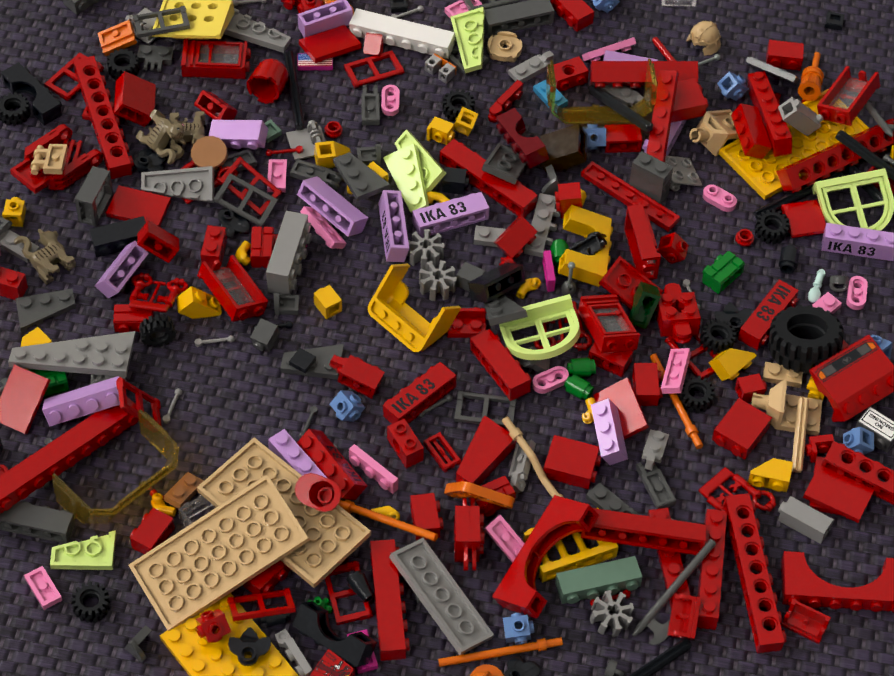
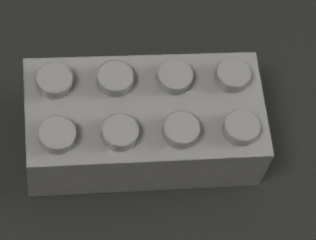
(288, 253)

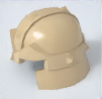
(706, 34)

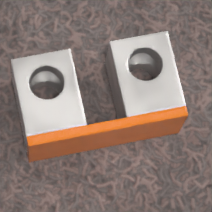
(435, 63)

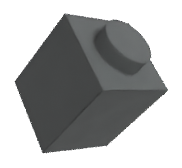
(466, 274)
(265, 335)

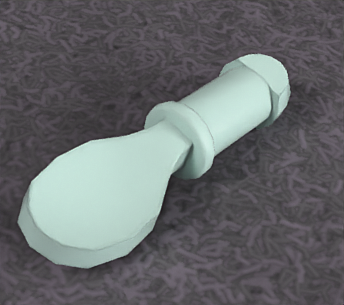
(814, 293)

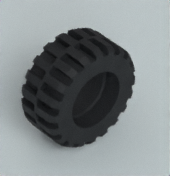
(790, 333)

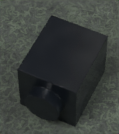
(455, 181)

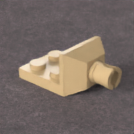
(714, 130)
(783, 409)

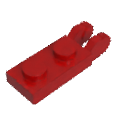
(505, 101)

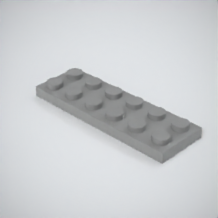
(441, 596)

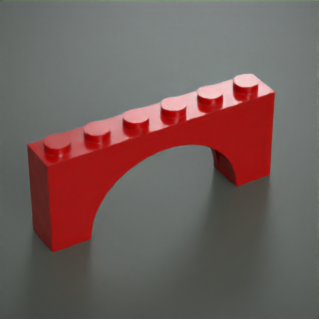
(560, 519)
(807, 588)

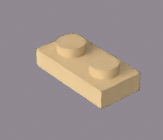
(776, 373)

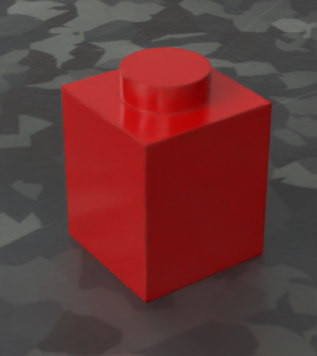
(748, 385)

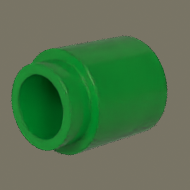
(557, 249)
(581, 367)
(578, 387)

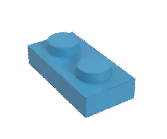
(540, 91)

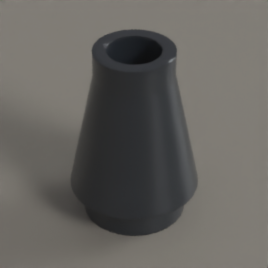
(358, 583)

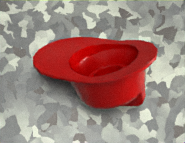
(317, 492)

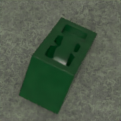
(644, 304)

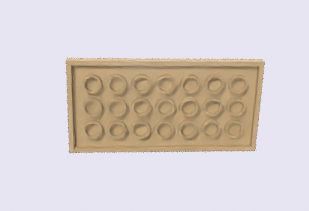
(331, 533)
(218, 553)

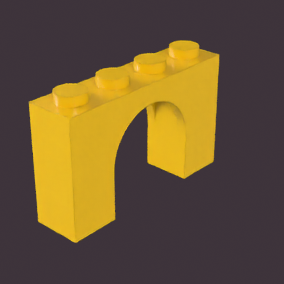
(587, 267)

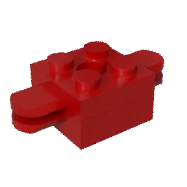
(678, 314)
(468, 533)

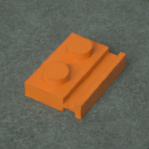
(117, 37)

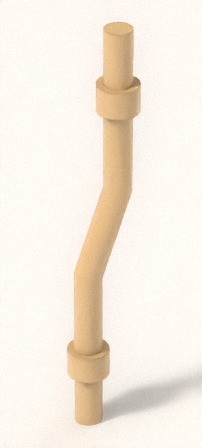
(517, 435)

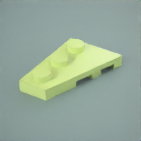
(85, 555)

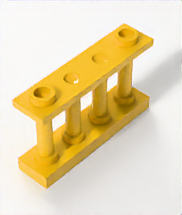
(584, 558)

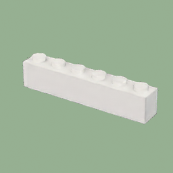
(403, 33)

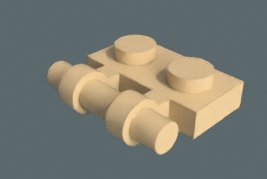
(54, 159)

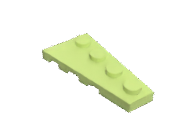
(470, 37)
(431, 169)
(408, 176)

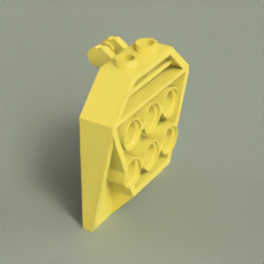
(206, 18)

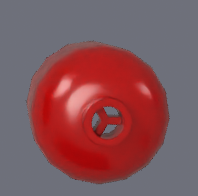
(268, 80)

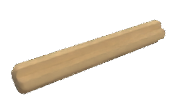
(800, 434)

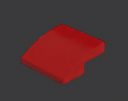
(804, 218)

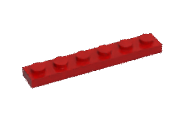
(662, 114)
(629, 195)
(670, 561)

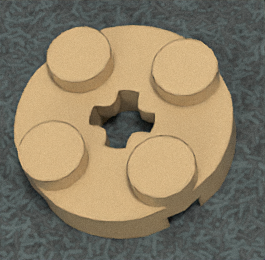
(508, 54)

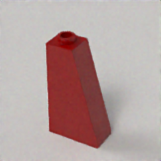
(486, 451)

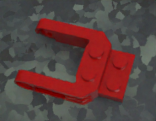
(71, 172)

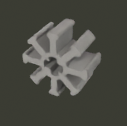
(425, 249)
(437, 280)
(619, 619)

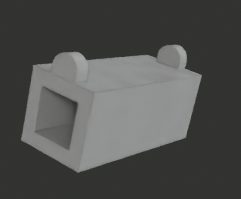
(800, 116)
(805, 519)

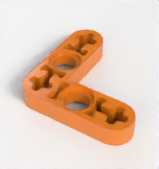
(468, 489)

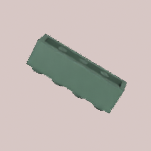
(596, 579)

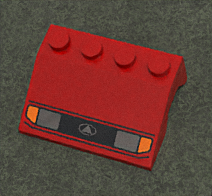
(854, 378)

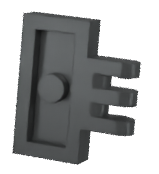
(155, 56)

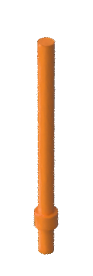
(691, 429)
(350, 507)
(540, 645)

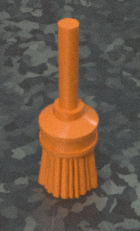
(811, 80)

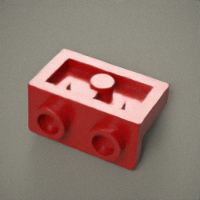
(468, 323)

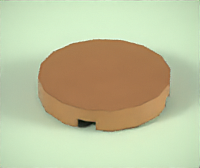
(209, 152)

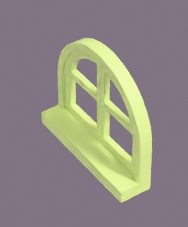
(852, 181)
(538, 314)

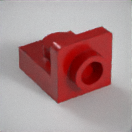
(817, 445)

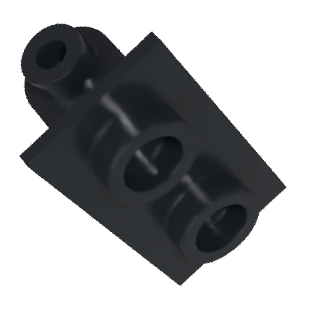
(594, 241)

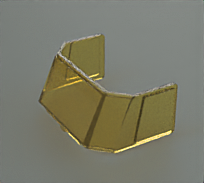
(600, 114)
(160, 440)

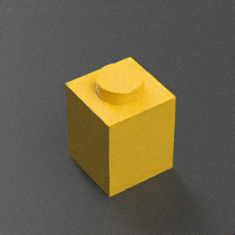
(327, 301)

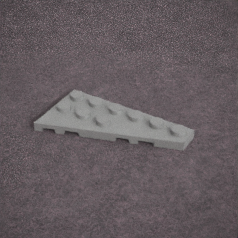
(91, 355)

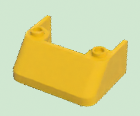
(400, 319)

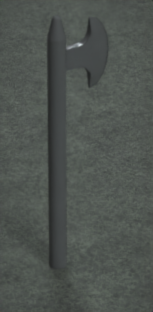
(887, 128)
(661, 630)

